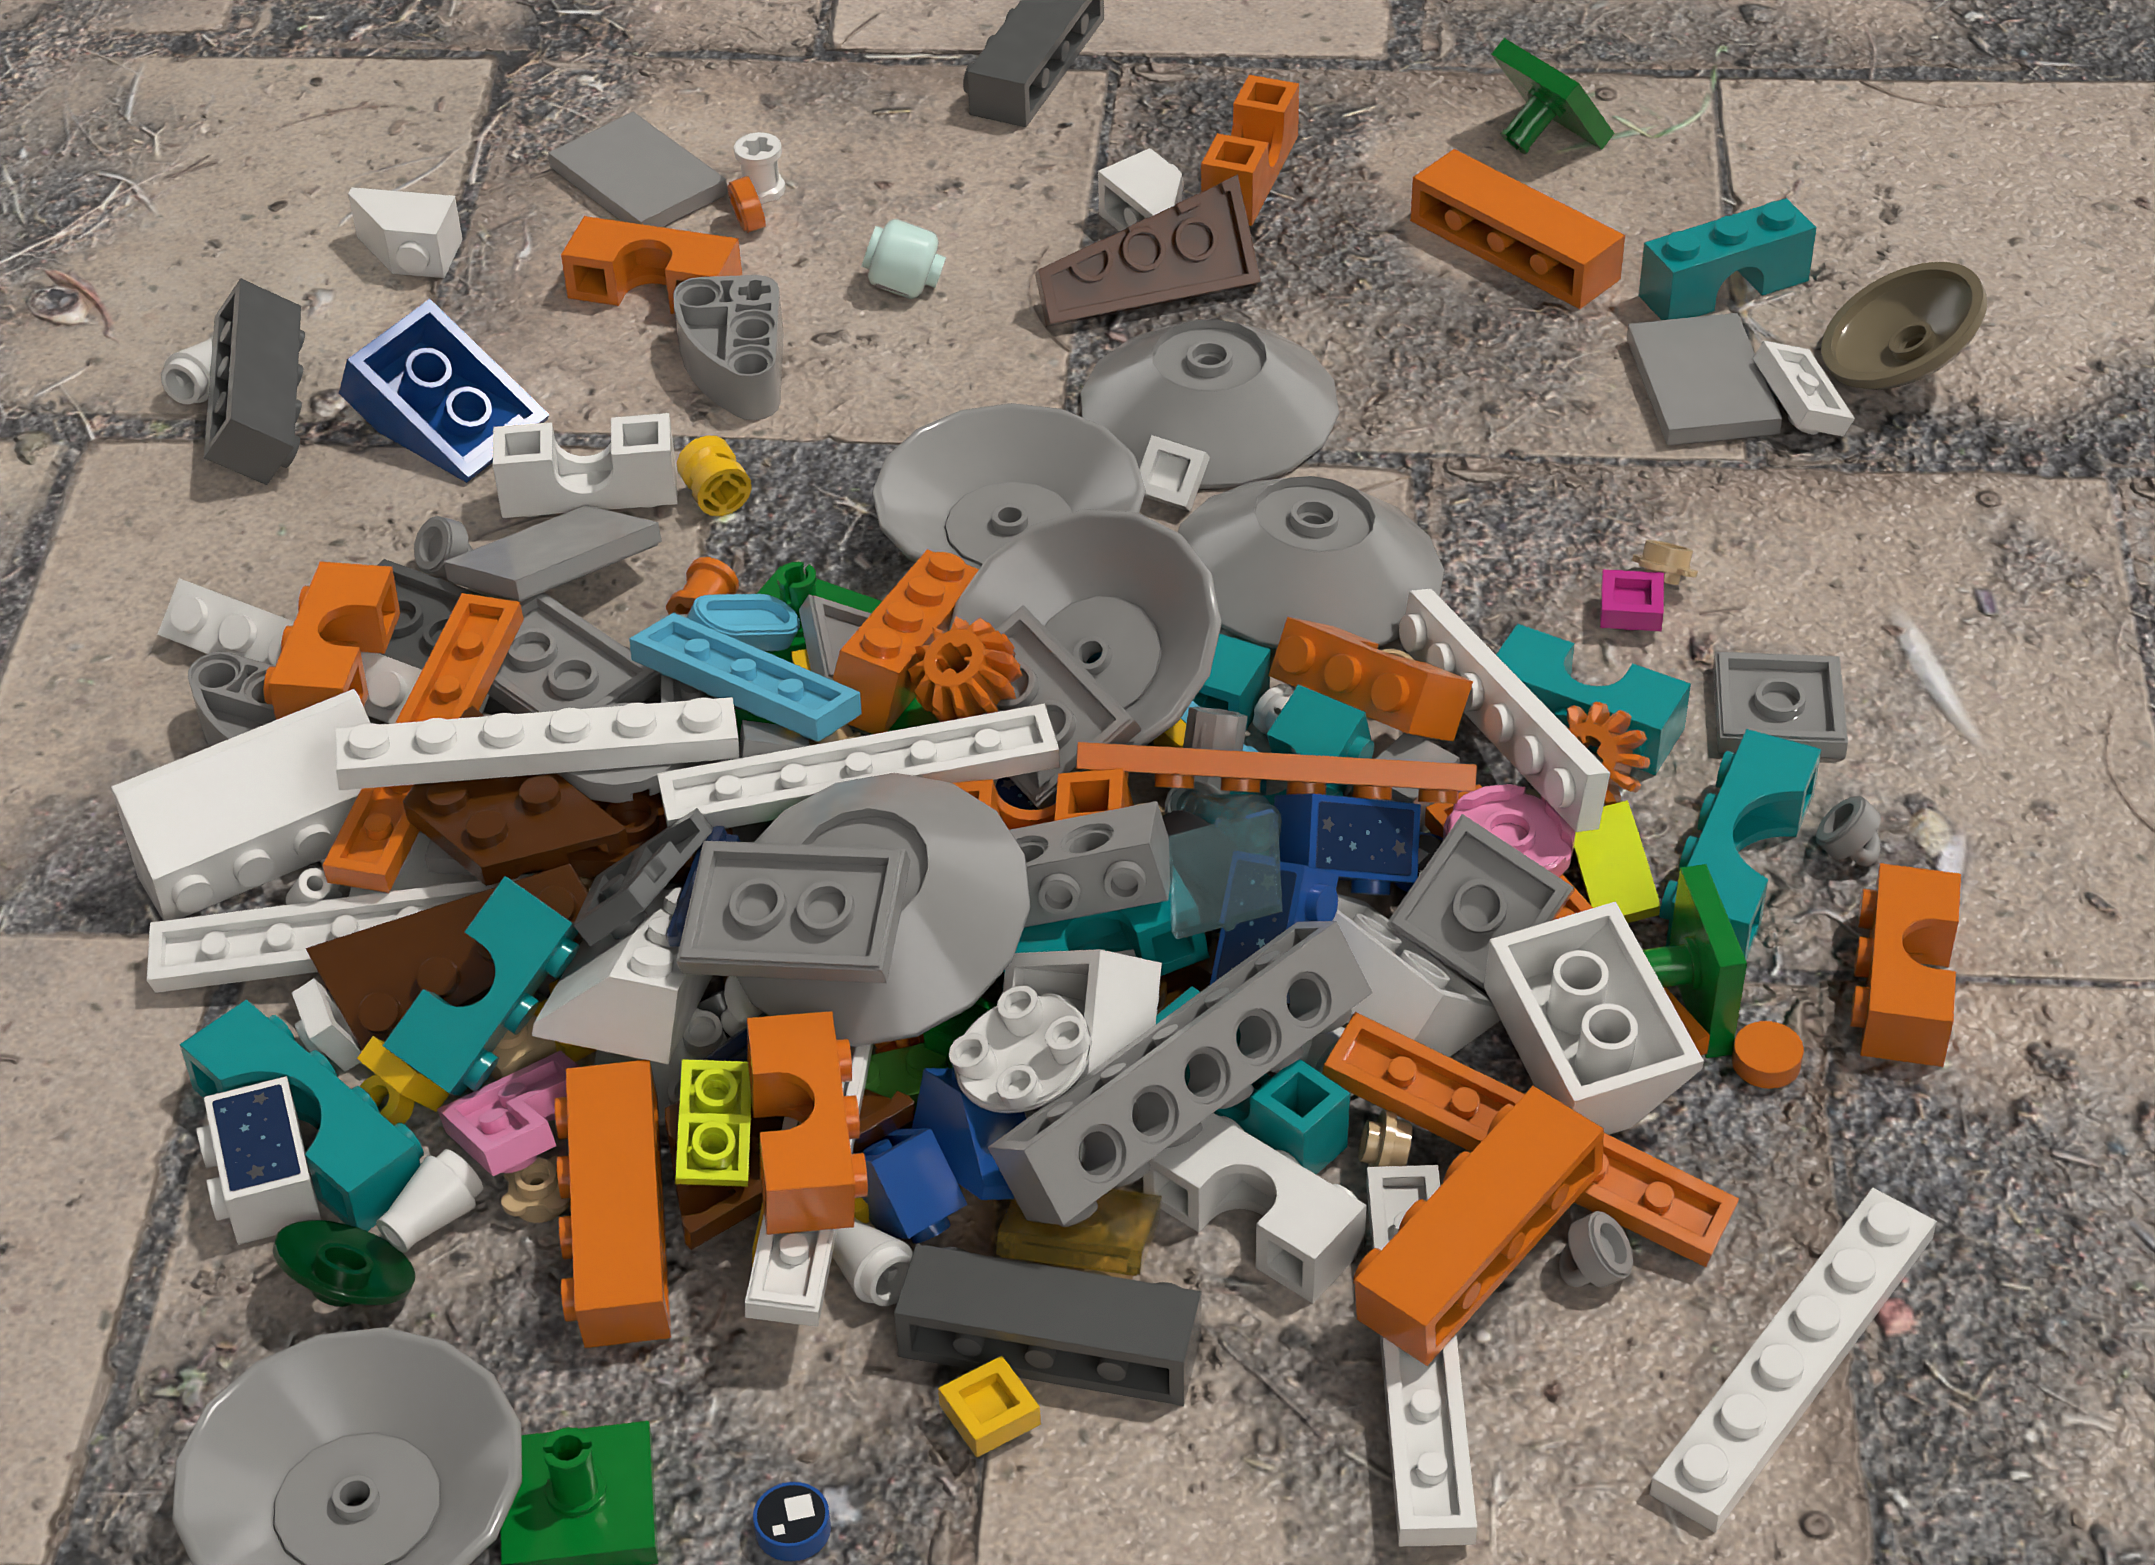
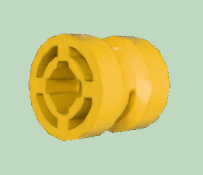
(714, 475)

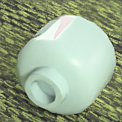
(903, 258)

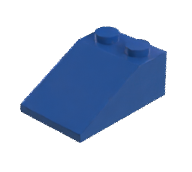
(436, 392)

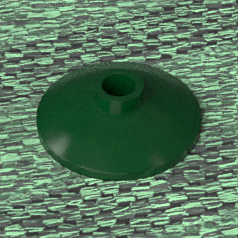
(343, 1263)

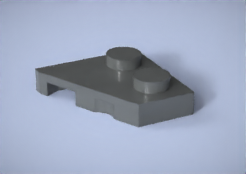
(627, 888)

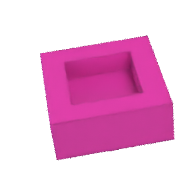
(1632, 600)

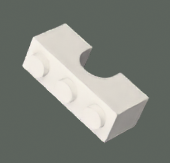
(543, 479)
(1307, 1223)

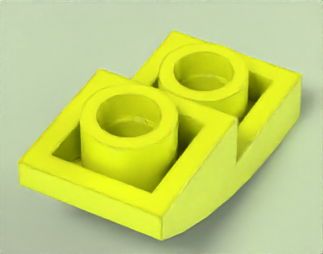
(1616, 865)
(714, 1123)

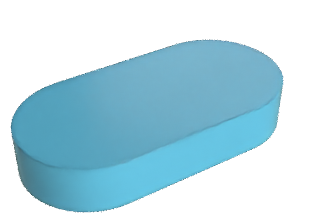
(750, 618)

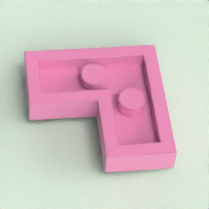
(508, 1119)

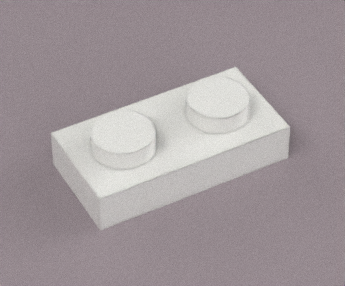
(1803, 389)

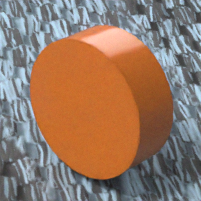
(746, 204)
(1767, 1054)

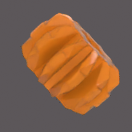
(965, 671)
(1613, 742)

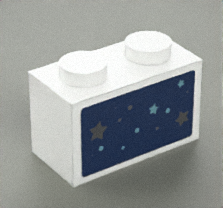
(259, 1160)

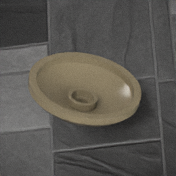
(1904, 326)

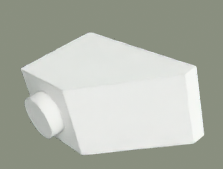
(1138, 188)
(408, 229)

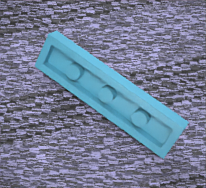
(751, 676)

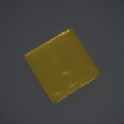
(1108, 1241)

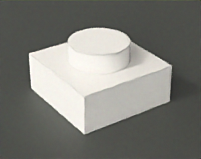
(1172, 472)
(324, 1026)

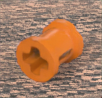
(703, 577)

